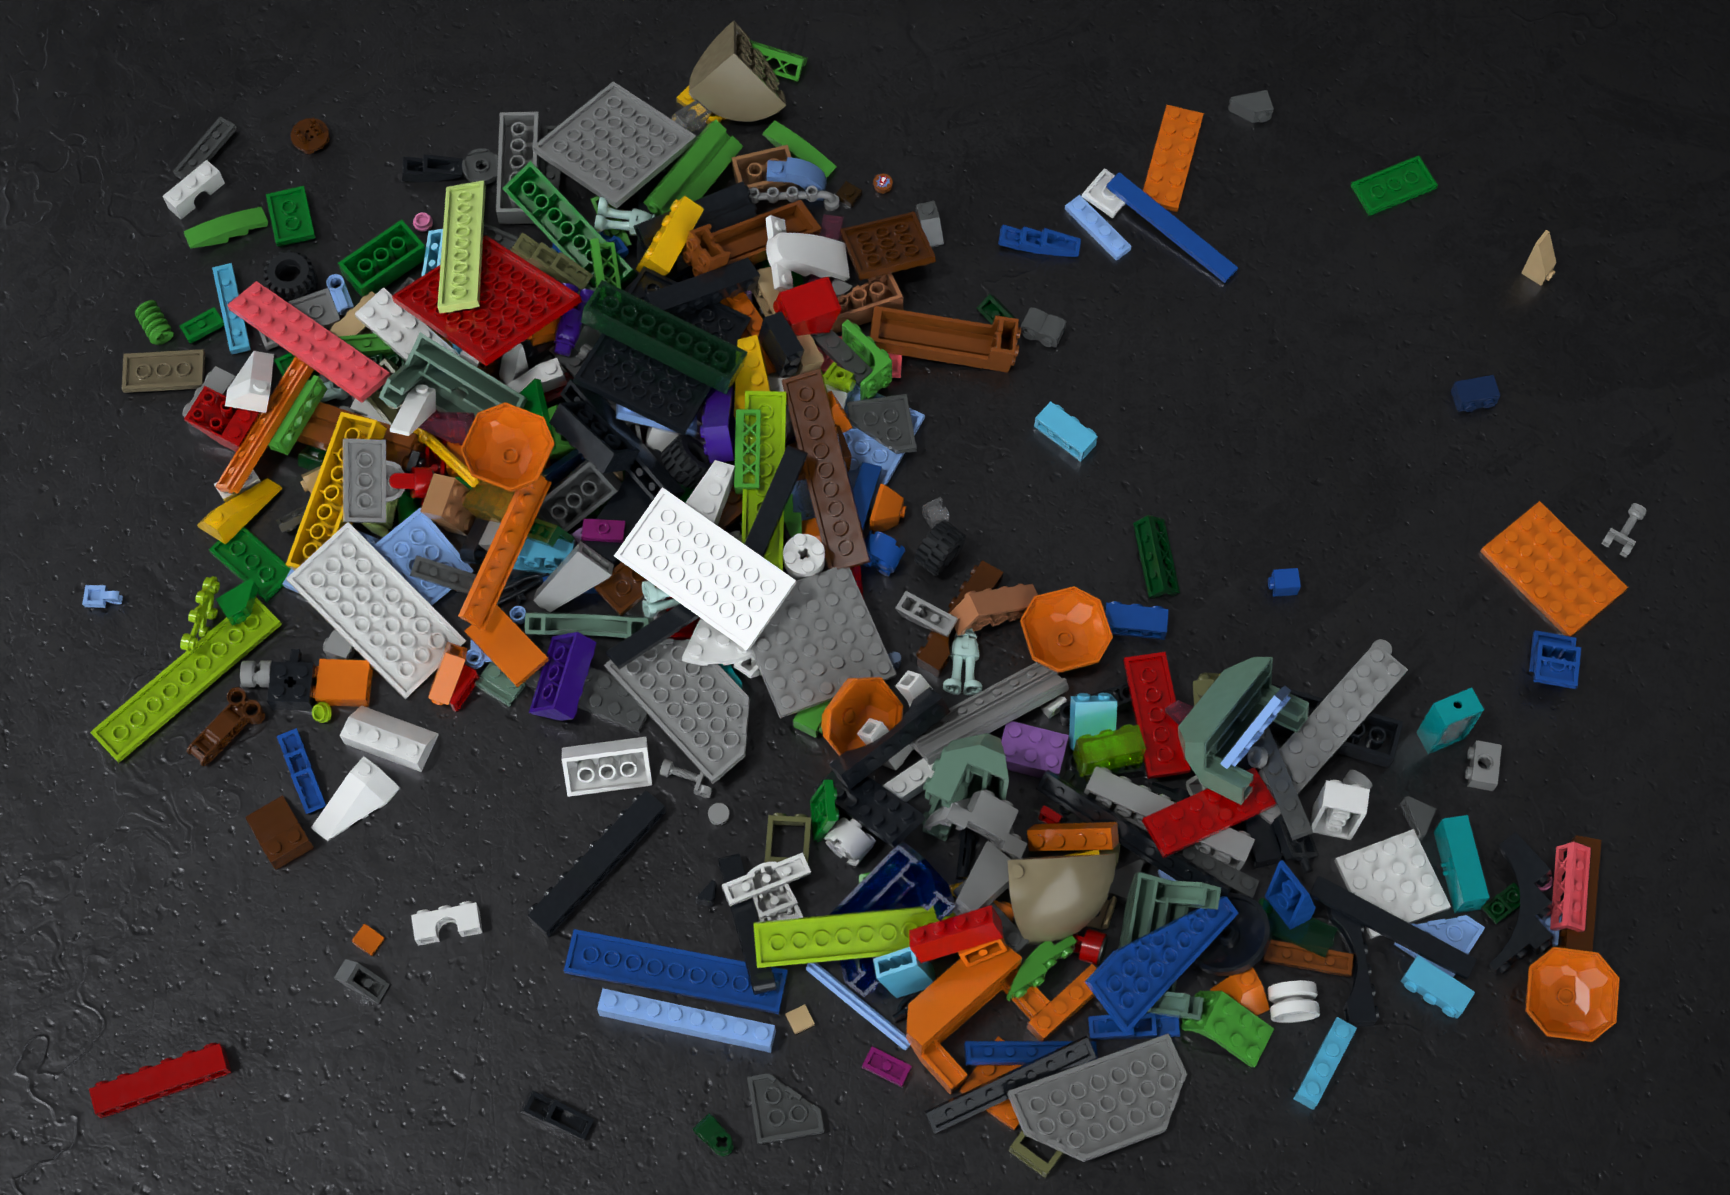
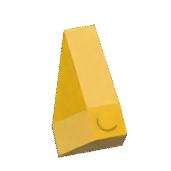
(233, 515)

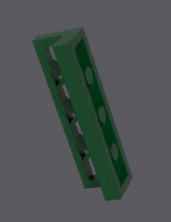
(547, 533)
(1153, 556)

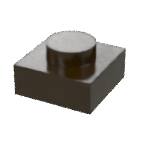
(849, 194)

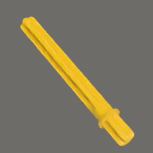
(429, 440)

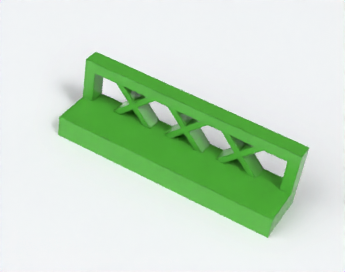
(782, 55)
(598, 259)
(368, 344)
(298, 415)
(740, 453)

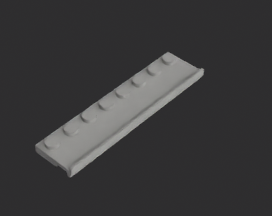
(992, 708)

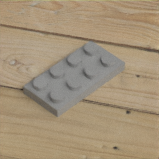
(317, 306)

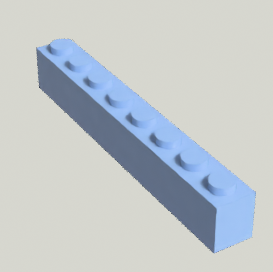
(686, 1020)

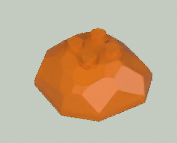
(507, 447)
(1066, 629)
(853, 706)
(1572, 994)

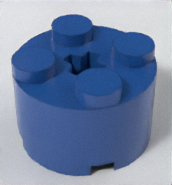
(883, 552)

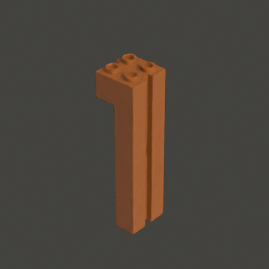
(743, 240)
(947, 338)
(323, 423)

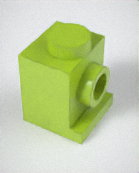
(839, 378)

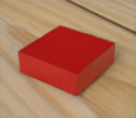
(1049, 816)

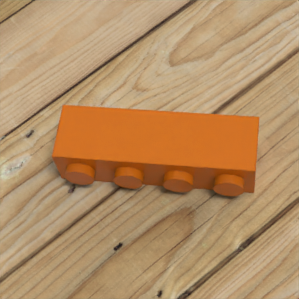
(1073, 836)
(1062, 1007)

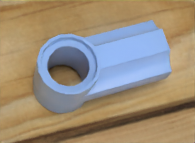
(339, 295)

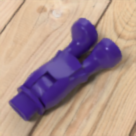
(570, 324)

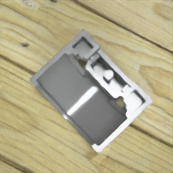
(987, 817)

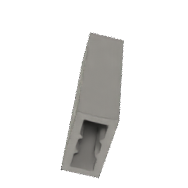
(573, 576)
(985, 881)

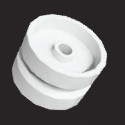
(1293, 1001)

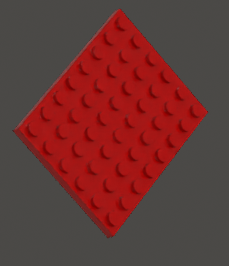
(512, 306)

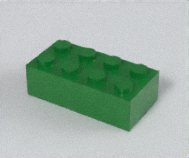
(383, 259)

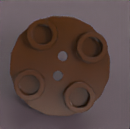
(303, 140)

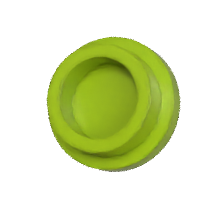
(322, 712)

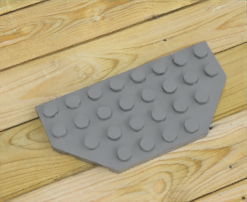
(691, 704)
(1103, 1101)

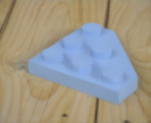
(1457, 932)

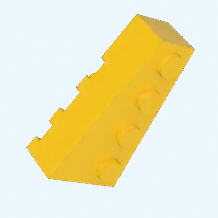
(671, 237)
(754, 372)

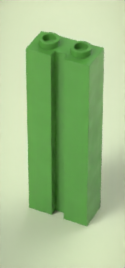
(695, 169)

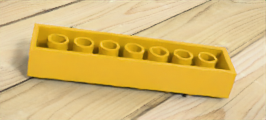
(325, 507)

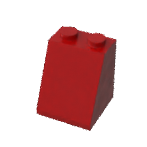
(809, 307)

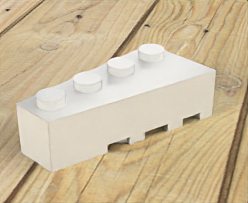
(713, 491)

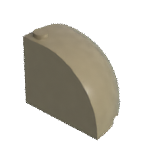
(736, 79)
(1058, 893)

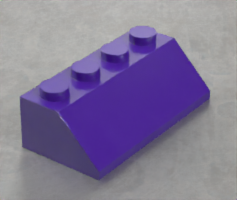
(563, 676)

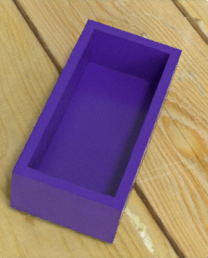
(719, 426)

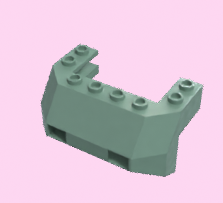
(456, 381)
(1224, 717)
(963, 769)
(1155, 903)

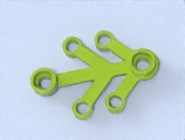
(201, 613)

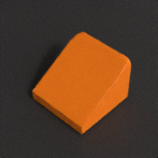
(367, 939)

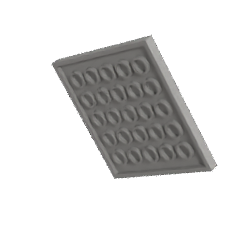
(614, 144)
(819, 642)

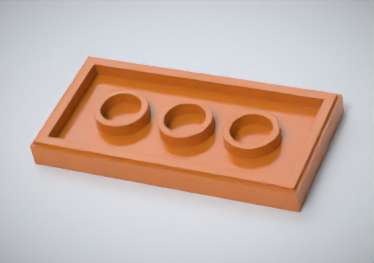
(508, 647)

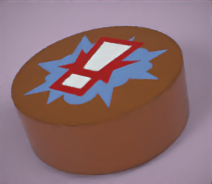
(883, 183)

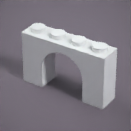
(910, 686)

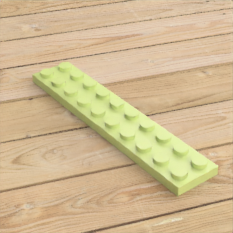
(462, 247)

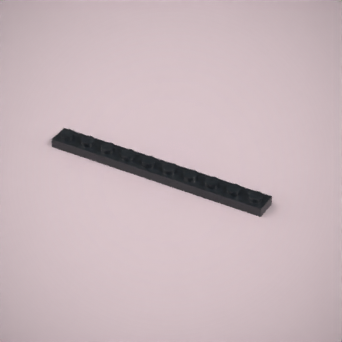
(1129, 834)

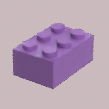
(1033, 749)

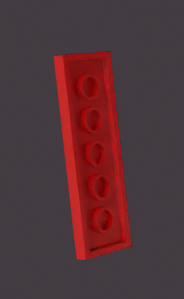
(1150, 695)
(1204, 816)

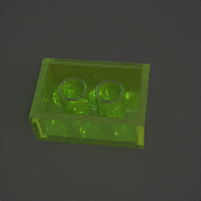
(1109, 749)

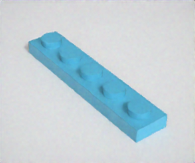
(234, 325)

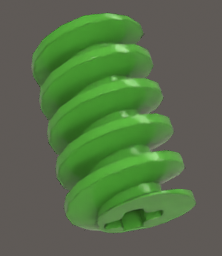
(154, 323)

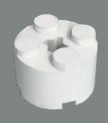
(801, 546)
(849, 840)

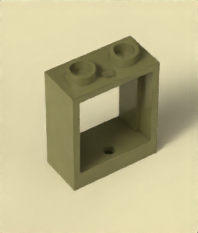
(782, 819)
(1031, 1159)

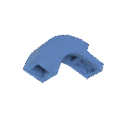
(797, 172)

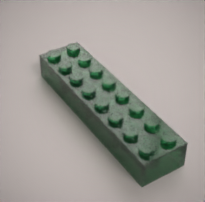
(663, 337)

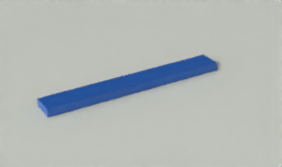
(1171, 227)

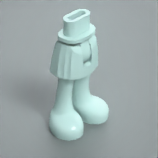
(634, 217)
(651, 605)
(964, 650)

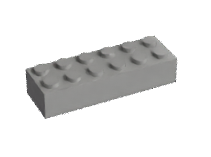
(516, 138)

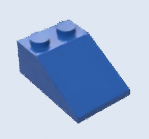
(1289, 897)

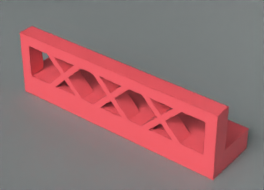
(1574, 887)

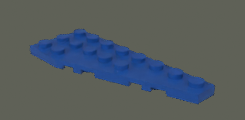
(1146, 968)

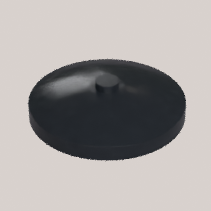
(1240, 942)

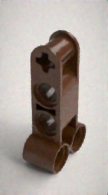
(226, 726)

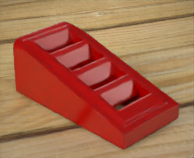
(463, 687)

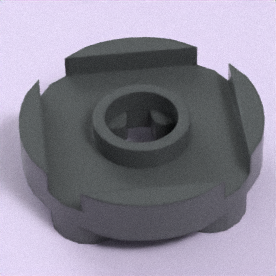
(473, 161)

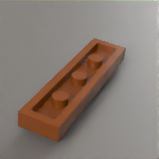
(1294, 956)

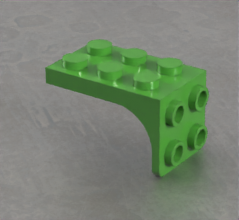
(875, 358)
(1230, 1026)

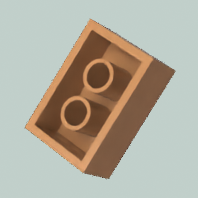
(753, 168)
(445, 507)

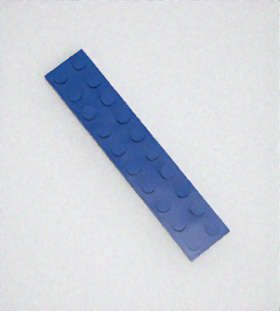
(669, 971)

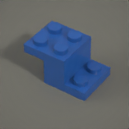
(1555, 659)

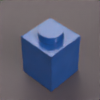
(1284, 582)

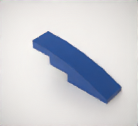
(1039, 242)
(865, 489)
(301, 771)
(1147, 1027)

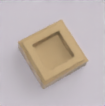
(800, 1019)

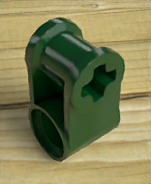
(712, 1133)

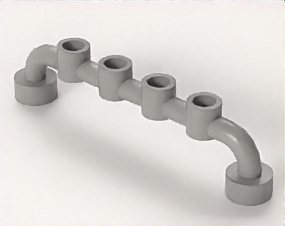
(831, 201)

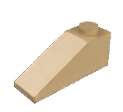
(1541, 260)

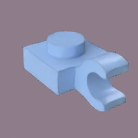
(97, 596)

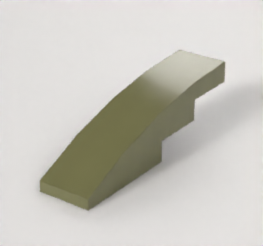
(550, 262)

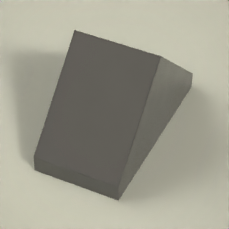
(1418, 815)

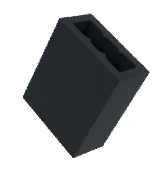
(780, 344)

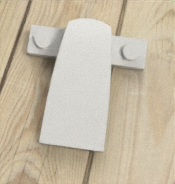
(802, 254)
(769, 888)

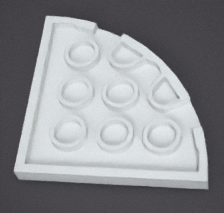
(713, 647)

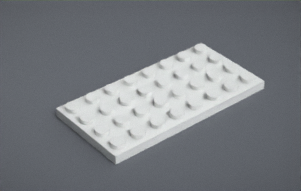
(705, 569)
(375, 609)

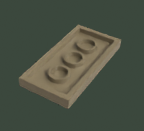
(163, 370)

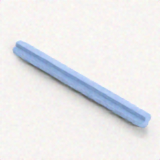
(858, 1004)

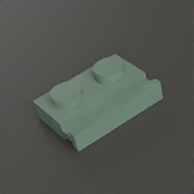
(498, 685)

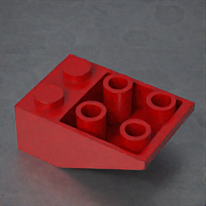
(218, 421)

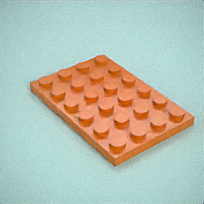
(1553, 569)

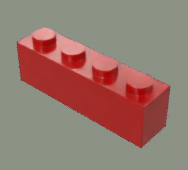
(955, 934)

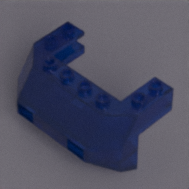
(897, 882)

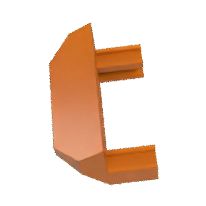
(954, 1000)

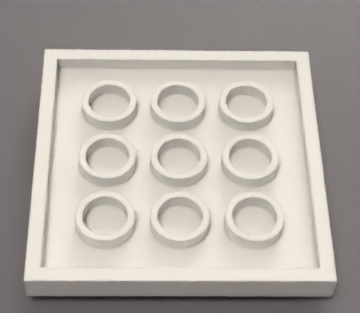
(1394, 878)

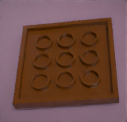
(887, 245)

